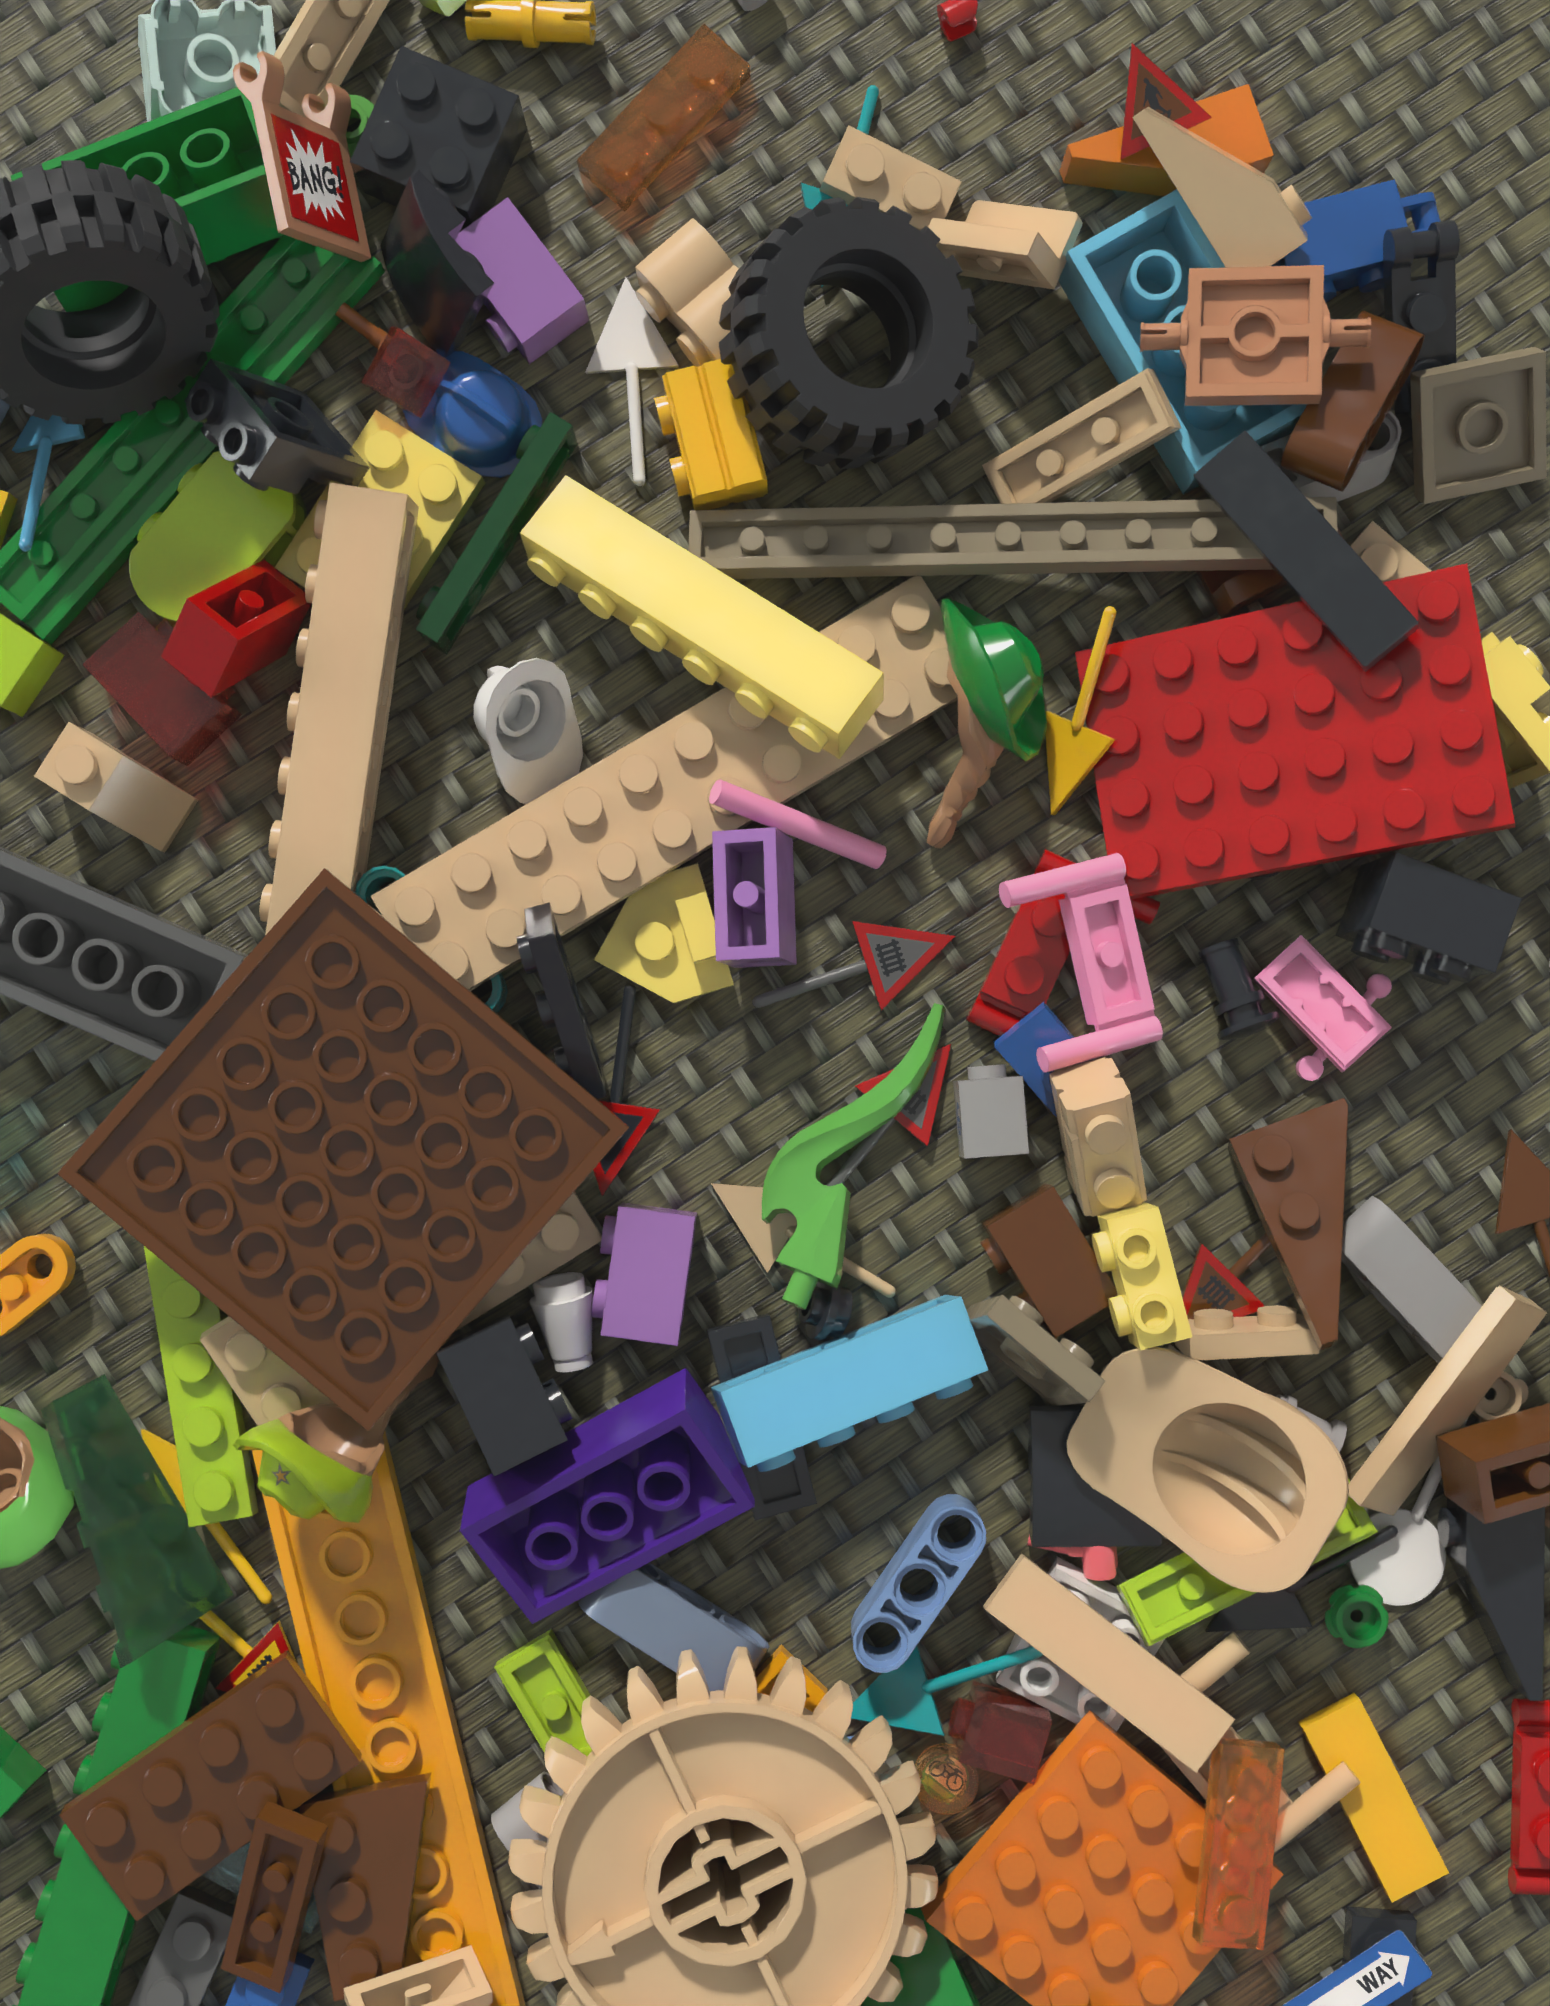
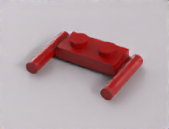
(1032, 957)
(1530, 1798)

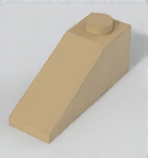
(1232, 201)

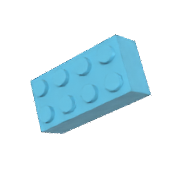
(1139, 276)

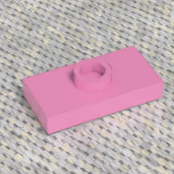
(1321, 1003)

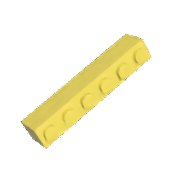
(703, 618)

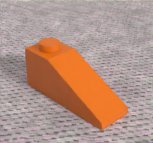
(1233, 128)

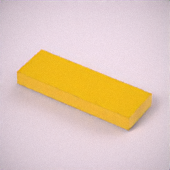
(1380, 1805)

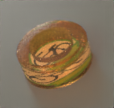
(945, 1783)

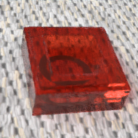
(406, 372)

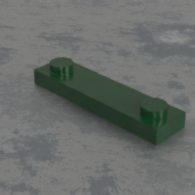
(541, 458)

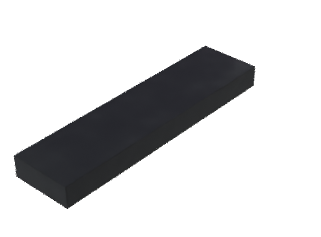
(1306, 551)

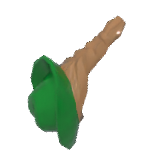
(998, 705)

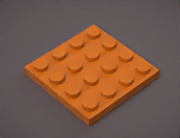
(1085, 1881)

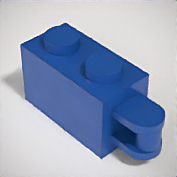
(1350, 232)

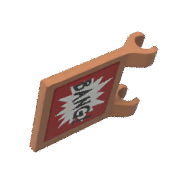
(306, 161)

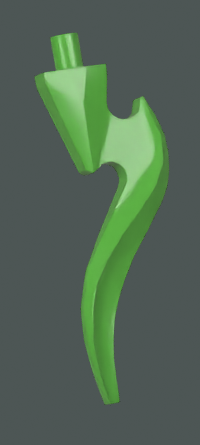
(793, 1177)

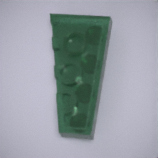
(146, 1555)

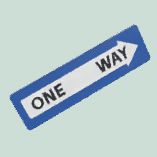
(1371, 1978)

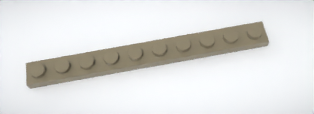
(976, 539)

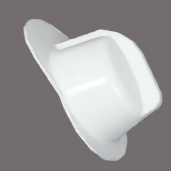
(529, 727)

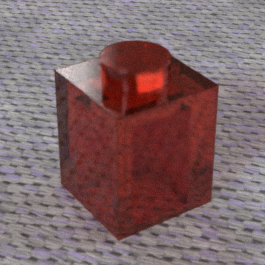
(1000, 1732)

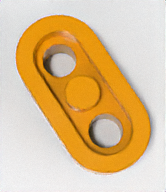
(23, 1287)

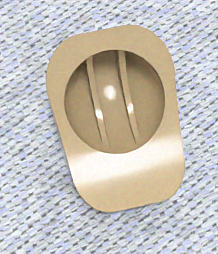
(1212, 1466)

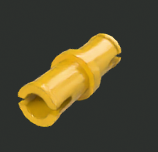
(531, 21)

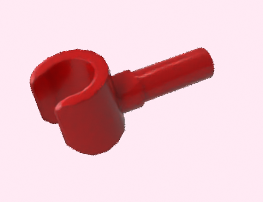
(957, 18)

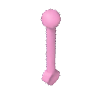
(1312, 1066)

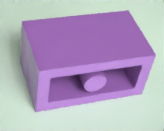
(531, 294)
(754, 898)
(646, 1273)

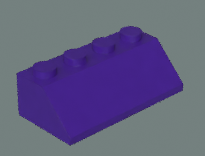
(607, 1497)

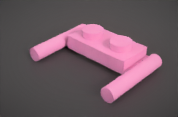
(1103, 955)

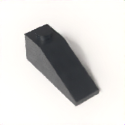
(1504, 1582)

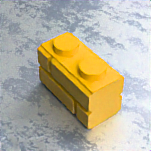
(714, 437)

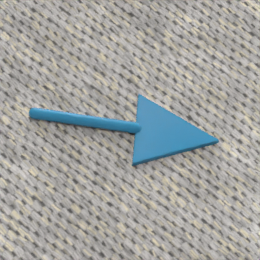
(41, 435)

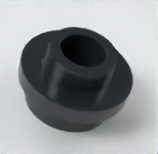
(827, 1311)

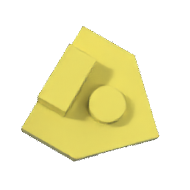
(668, 939)

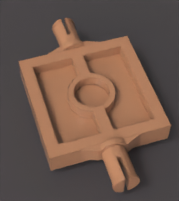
(1255, 335)

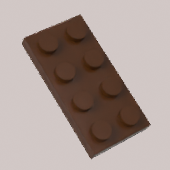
(206, 1781)

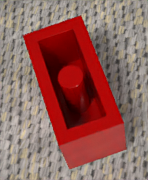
(236, 628)

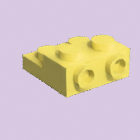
(1514, 685)
(1144, 1276)

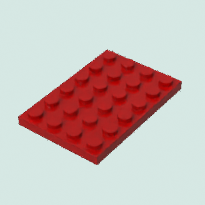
(1277, 753)

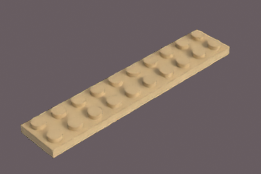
(651, 804)

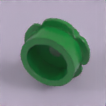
(1368, 1628)

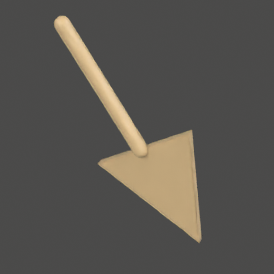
(767, 1240)

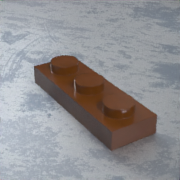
(274, 1896)

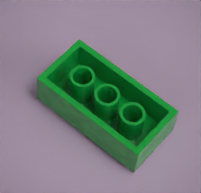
(202, 159)

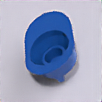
(477, 416)

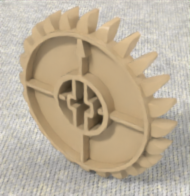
(755, 1777)

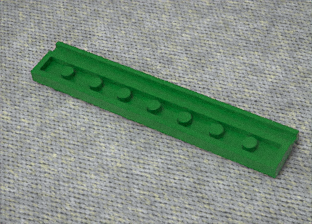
(137, 465)

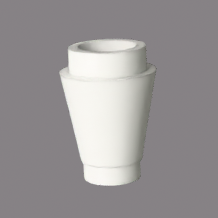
(564, 1317)

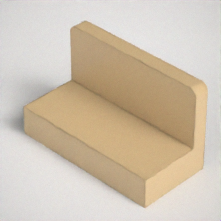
(1010, 242)

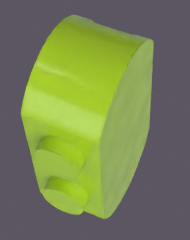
(209, 535)

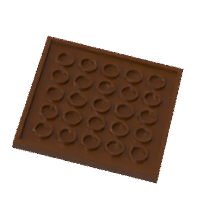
(344, 1149)

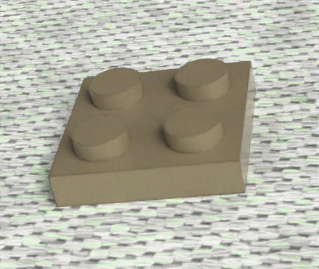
(1479, 424)
(1015, 1338)

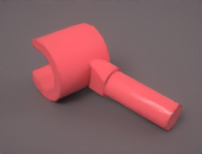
(1097, 1561)

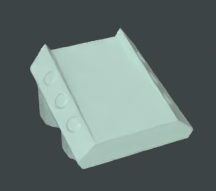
(193, 51)

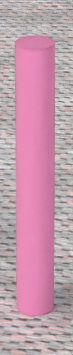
(797, 824)

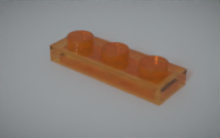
(664, 117)
(1238, 1844)

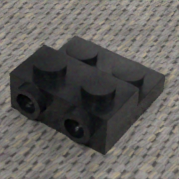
(270, 431)

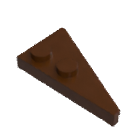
(1298, 1191)

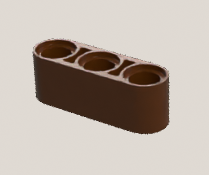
(1353, 404)

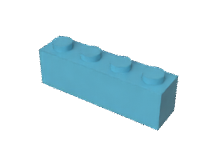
(850, 1381)

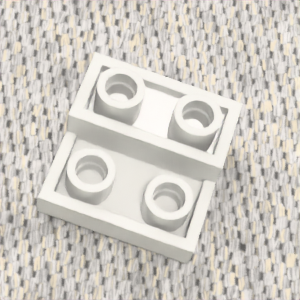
(1049, 1684)

